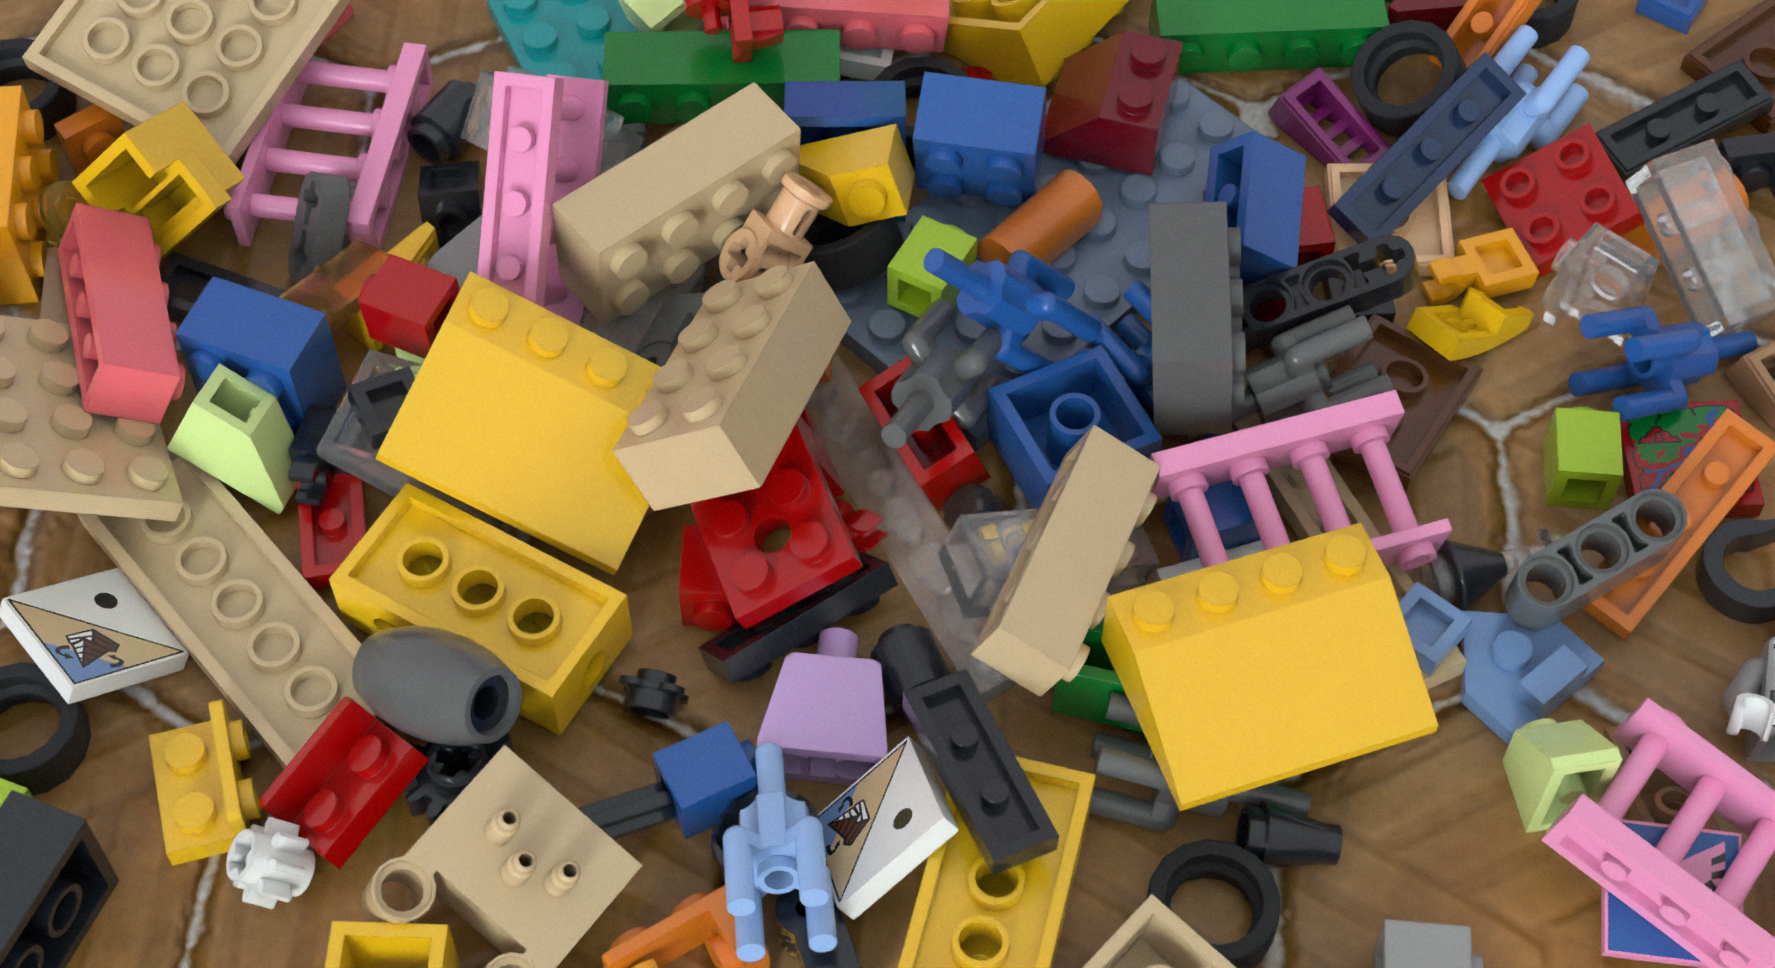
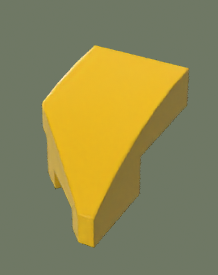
(1470, 328)

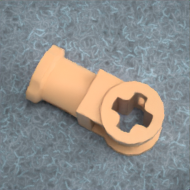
(775, 236)

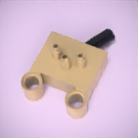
(521, 861)

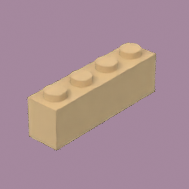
(1068, 562)

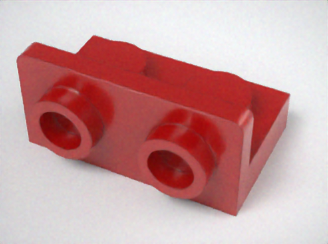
(343, 781)

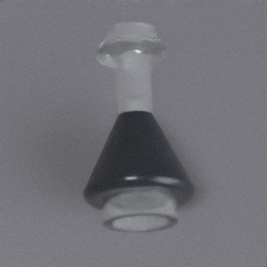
(1468, 572)

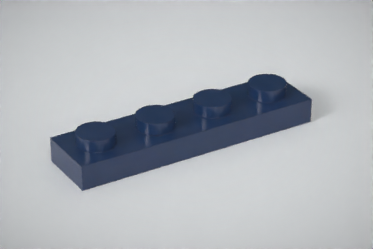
(1427, 151)

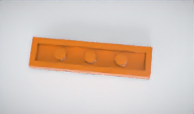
(1708, 487)

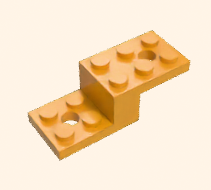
(24, 173)

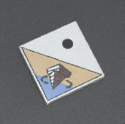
(93, 635)
(884, 827)

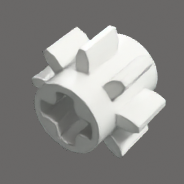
(270, 863)

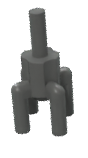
(1298, 377)
(940, 378)
(1137, 764)

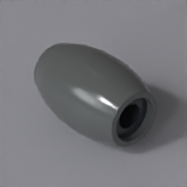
(437, 685)

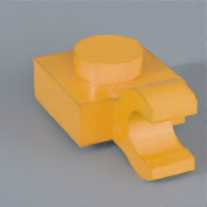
(1486, 262)

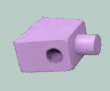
(828, 712)

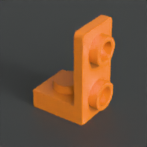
(692, 922)

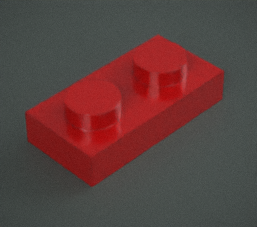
(332, 529)

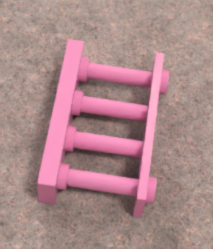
(540, 149)
(376, 173)
(1306, 444)
(1652, 877)

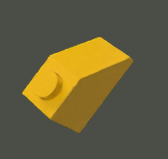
(862, 173)

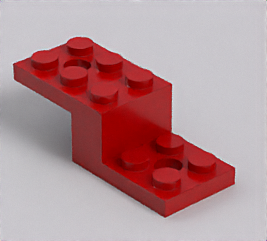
(794, 495)

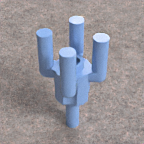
(1535, 119)
(774, 853)

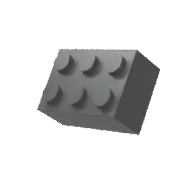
(1196, 318)

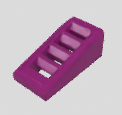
(1332, 104)

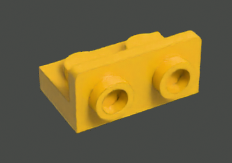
(203, 786)

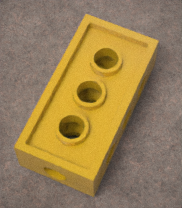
(464, 576)
(1008, 917)

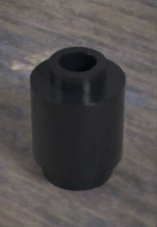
(440, 123)
(907, 661)

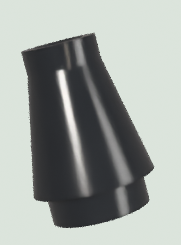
(1286, 837)

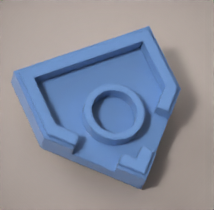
(1520, 671)

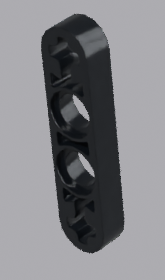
(1297, 285)

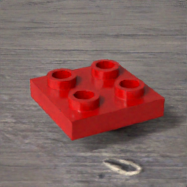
(1561, 195)

